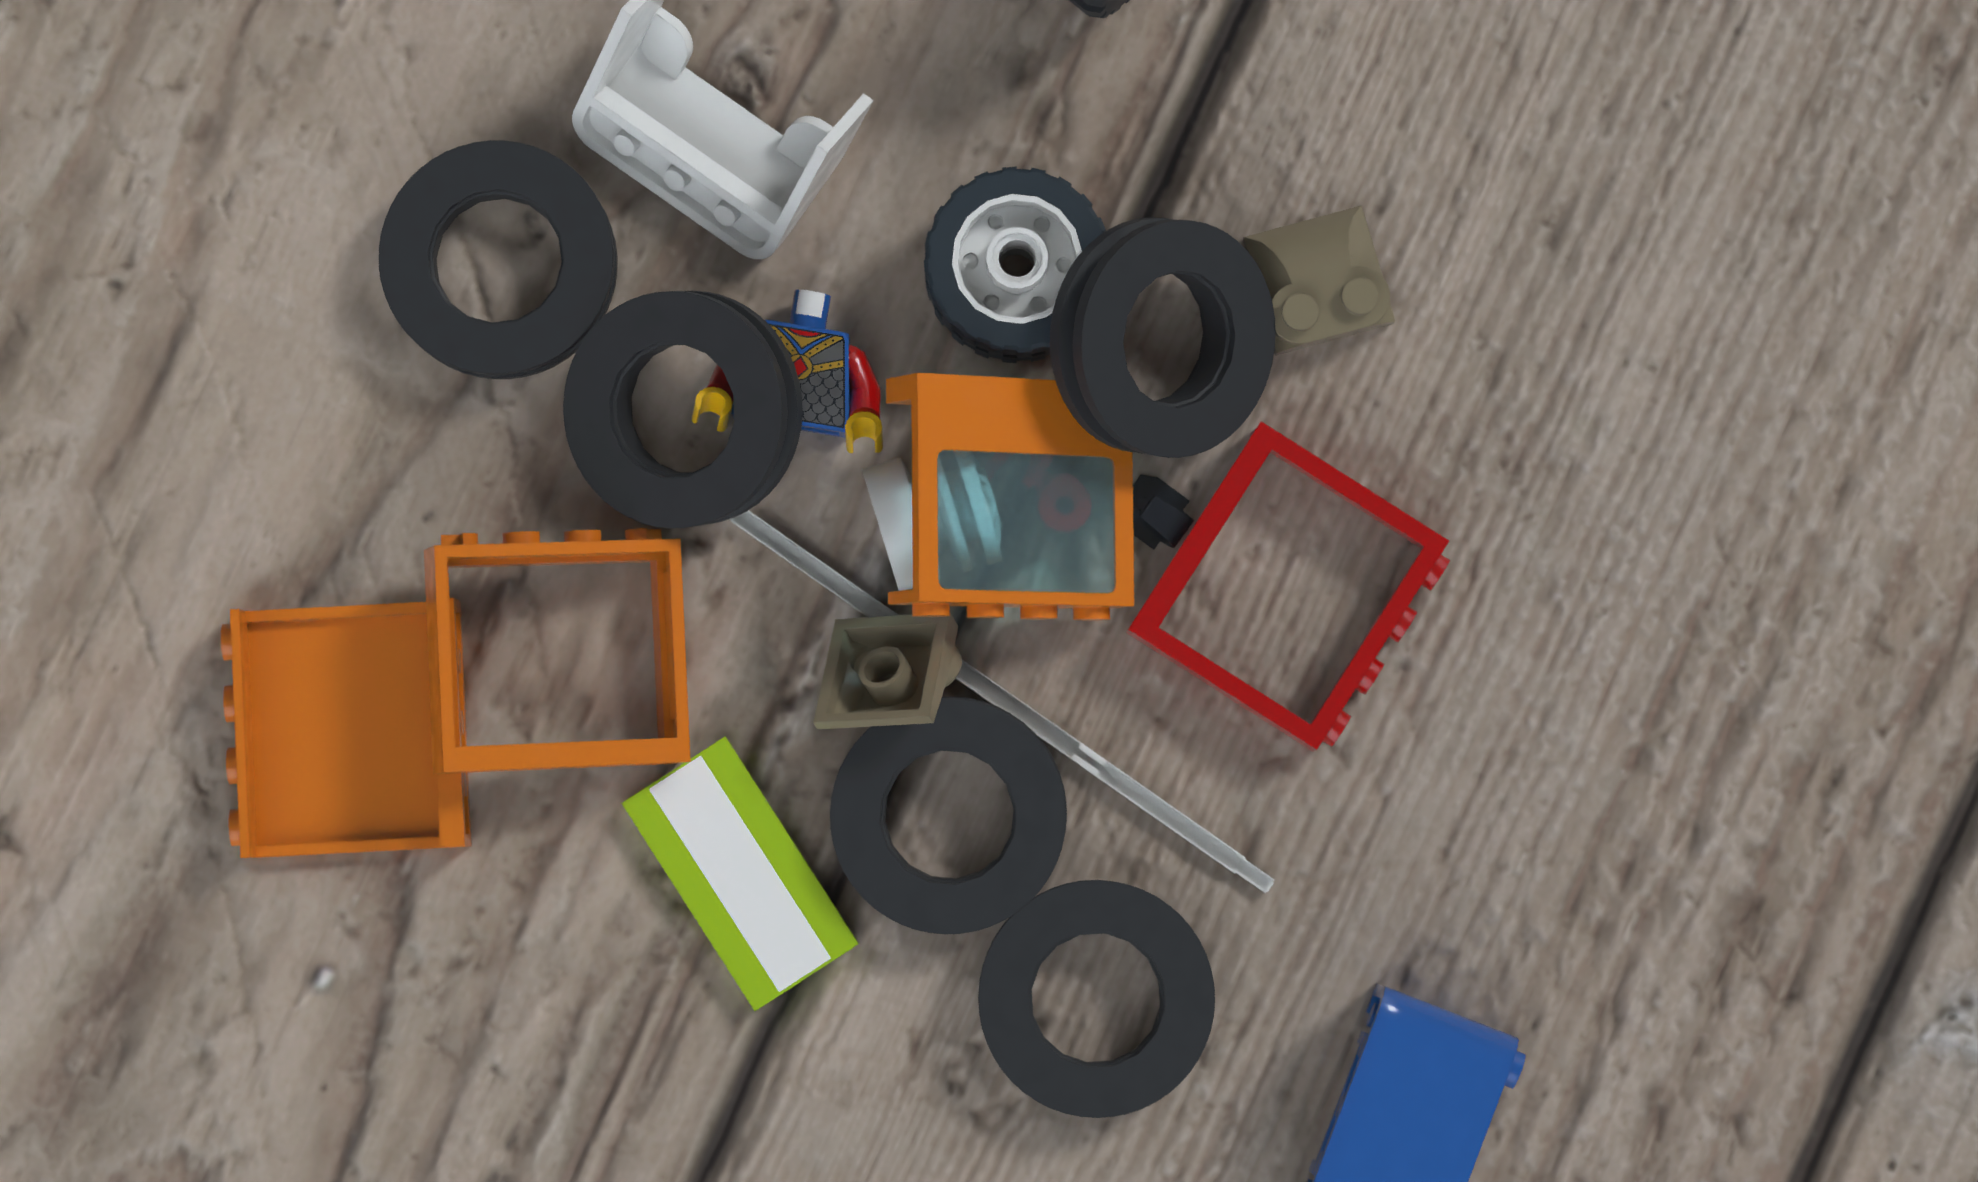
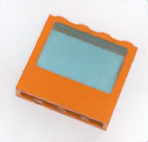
(1012, 502)

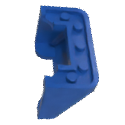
(1416, 1095)

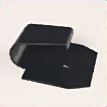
(1158, 512)

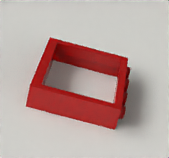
(1390, 623)

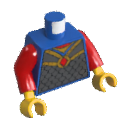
(834, 377)

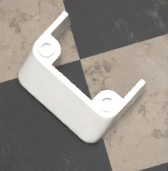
(697, 142)

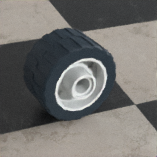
(983, 225)

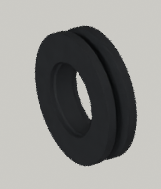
(455, 184)
(1091, 329)
(601, 417)
(947, 903)
(1136, 1077)

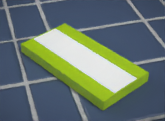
(740, 873)

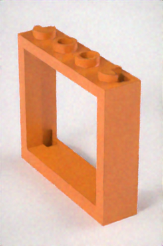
(579, 547)

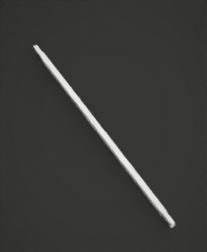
(1002, 698)

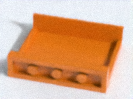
(339, 732)

